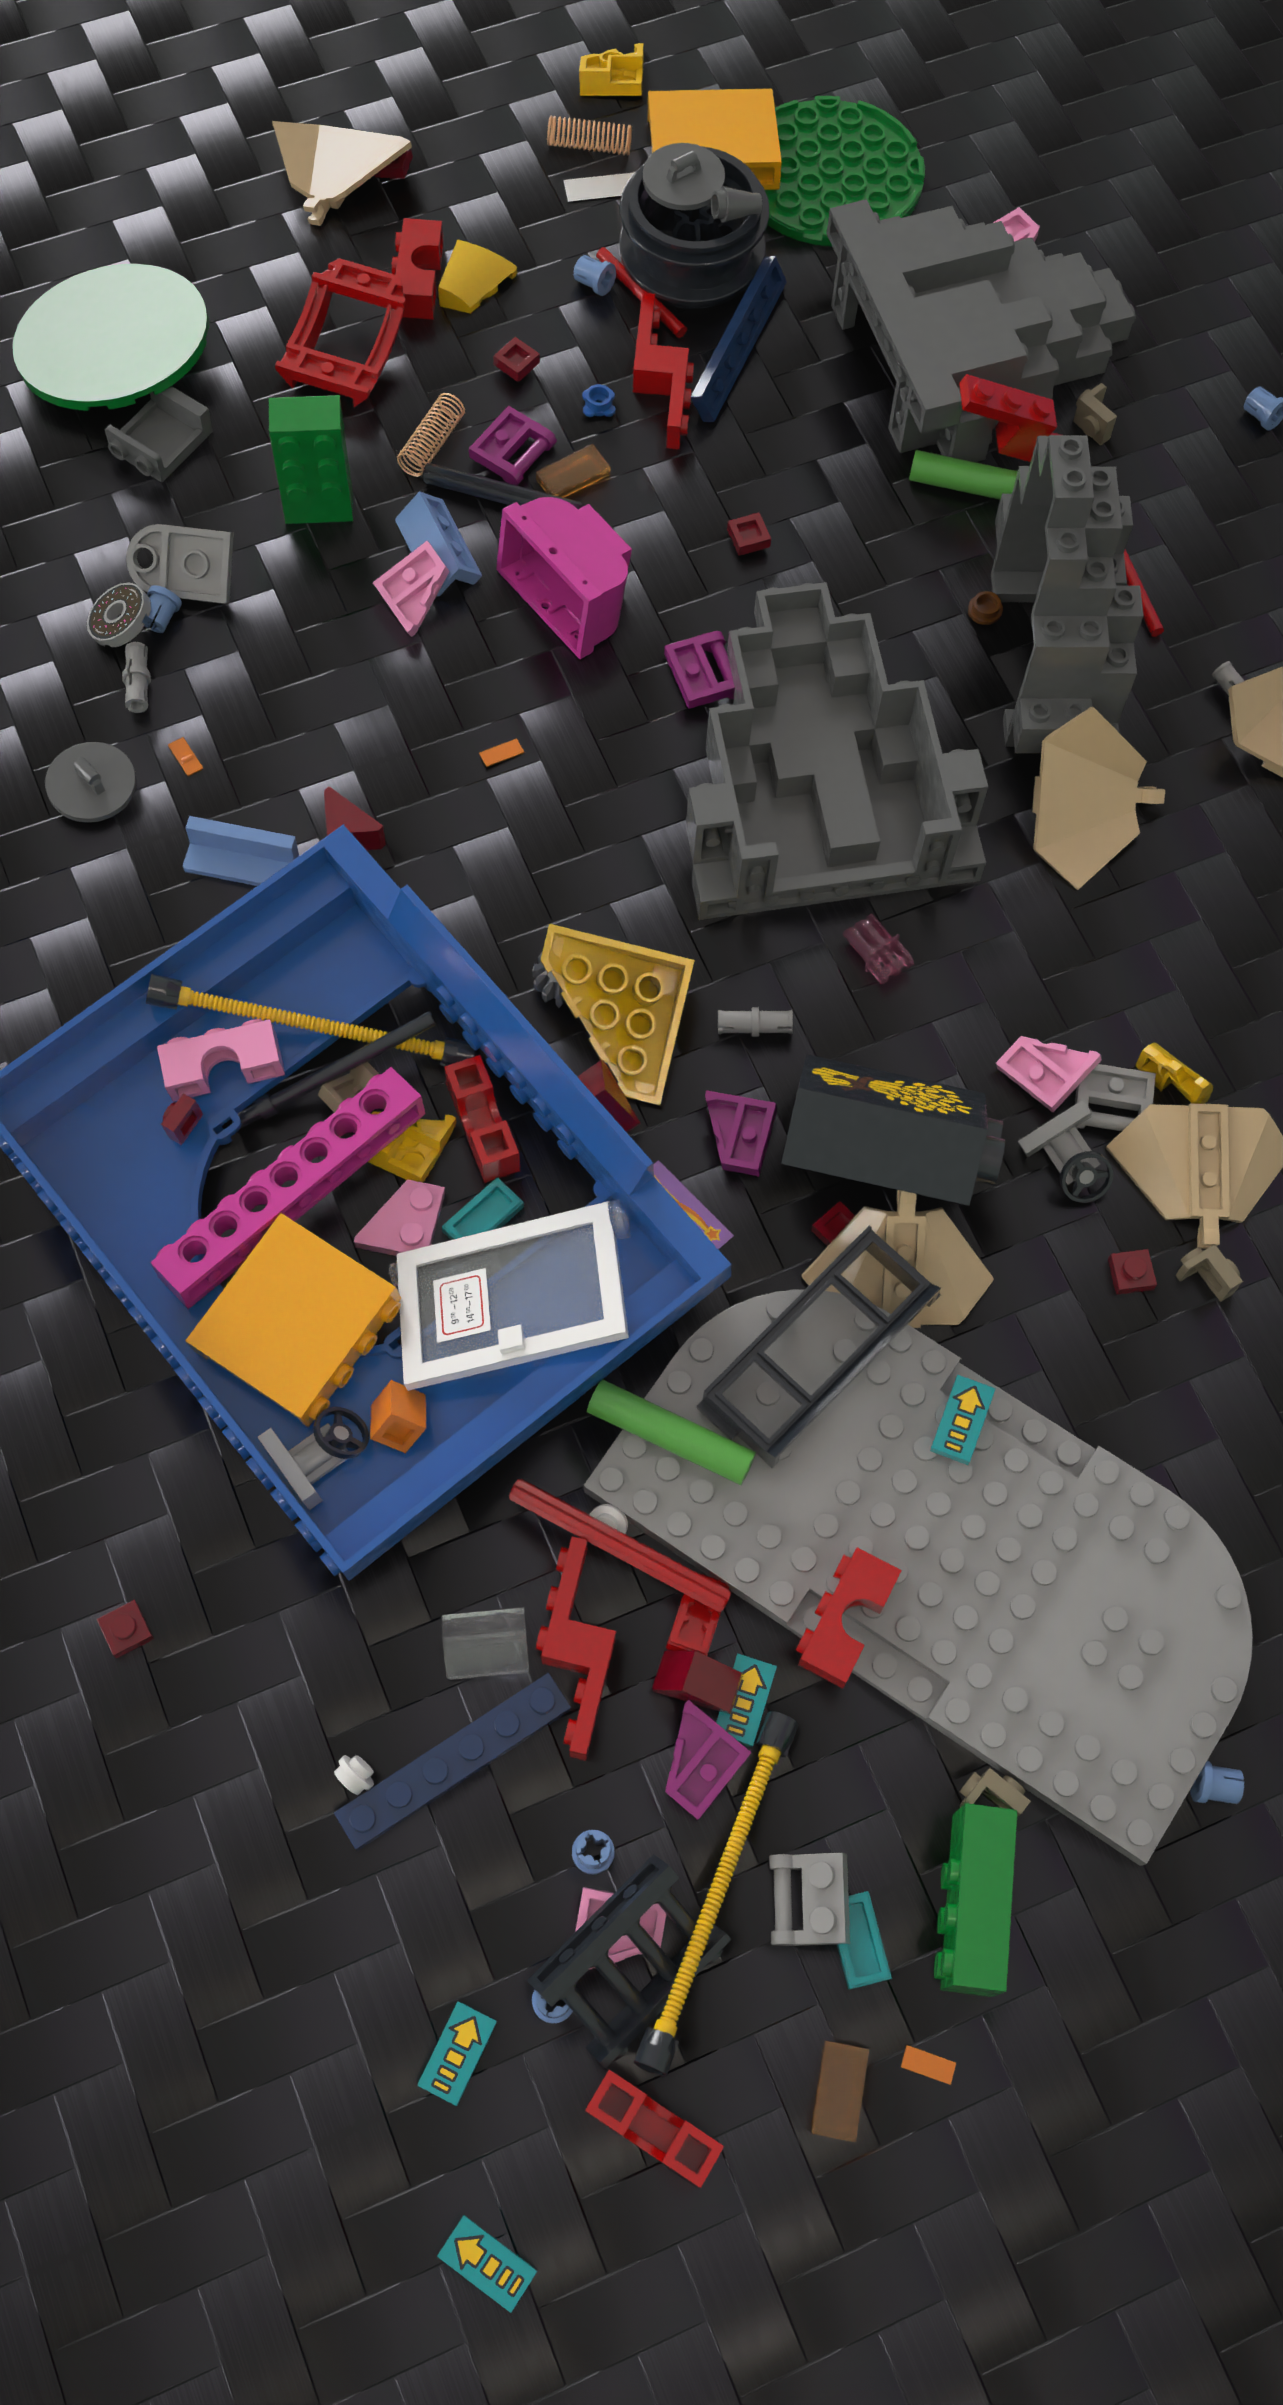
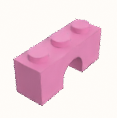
(189, 1060)

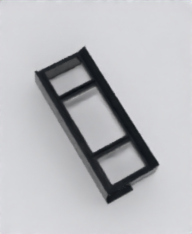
(734, 1423)

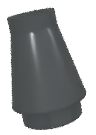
(733, 204)

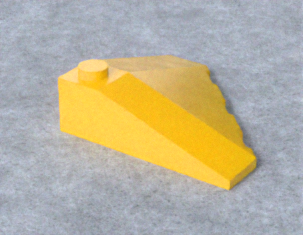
(625, 1000)

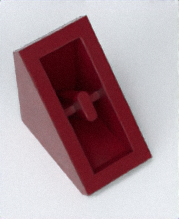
(360, 824)
(607, 1091)
(697, 1679)

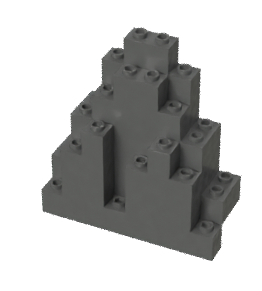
(973, 305)
(1065, 551)
(825, 772)

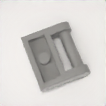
(1118, 1089)
(823, 1899)

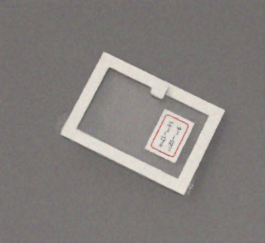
(511, 1294)

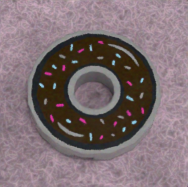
(103, 620)

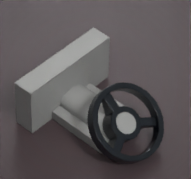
(1070, 1152)
(316, 1453)

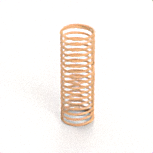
(551, 136)
(451, 414)

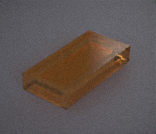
(573, 472)
(839, 2091)

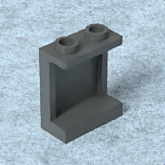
(161, 433)

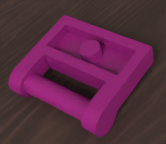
(505, 438)
(694, 671)

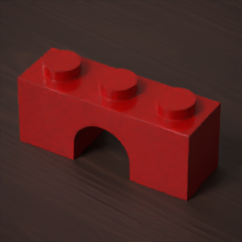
(418, 249)
(478, 1113)
(863, 1583)
(654, 2129)

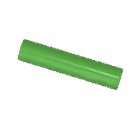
(962, 475)
(671, 1432)

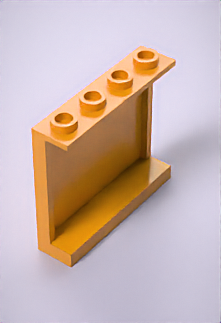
(726, 120)
(295, 1319)

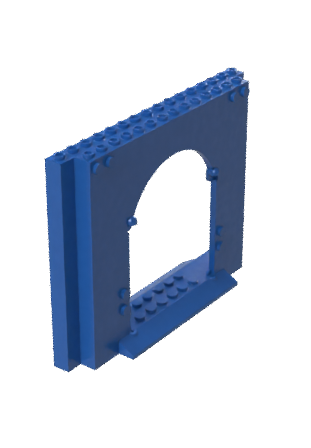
(334, 945)

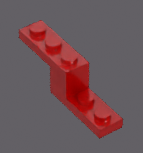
(662, 370)
(1019, 413)
(576, 1647)

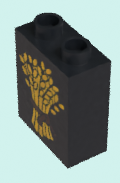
(893, 1131)

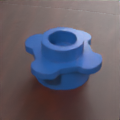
(598, 401)

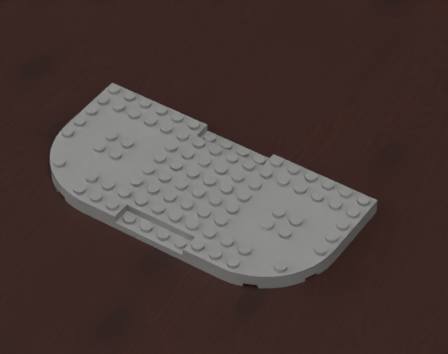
(1043, 1592)

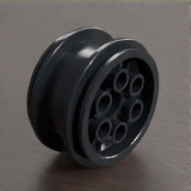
(688, 253)

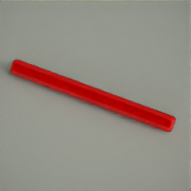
(620, 1545)

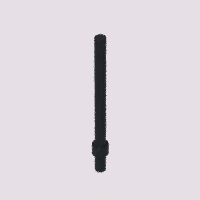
(269, 1105)

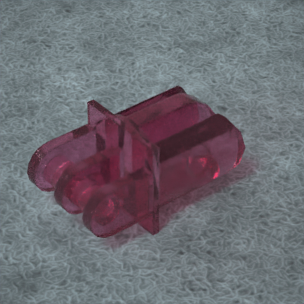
(877, 946)

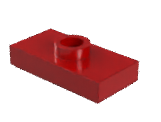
(694, 1625)

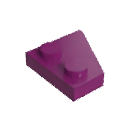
(741, 1130)
(702, 1761)

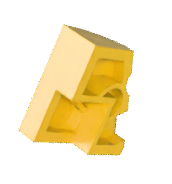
(612, 73)
(472, 276)
(1171, 1070)
(416, 1149)

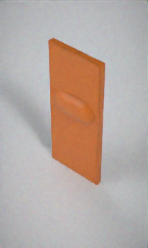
(501, 752)
(185, 756)
(928, 2065)

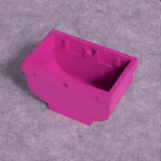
(569, 565)

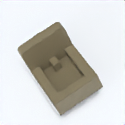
(1094, 416)
(347, 1086)
(1214, 1268)
(1001, 1791)

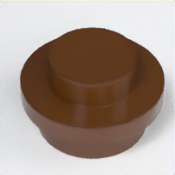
(985, 608)

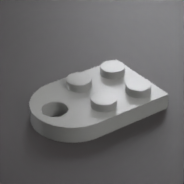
(185, 561)

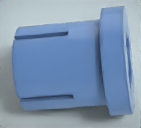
(595, 274)
(1264, 407)
(163, 605)
(1218, 1785)
(587, 1863)
(557, 2016)

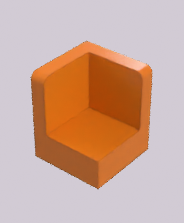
(398, 1416)

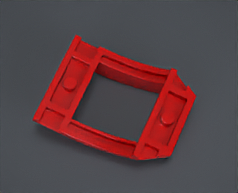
(328, 371)

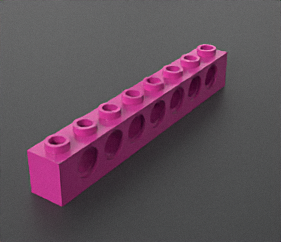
(314, 1181)

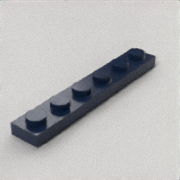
(738, 339)
(452, 1761)

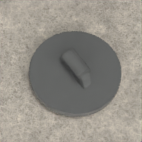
(683, 176)
(90, 782)

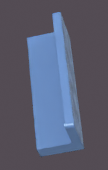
(429, 520)
(236, 851)

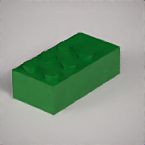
(311, 459)
(977, 1901)

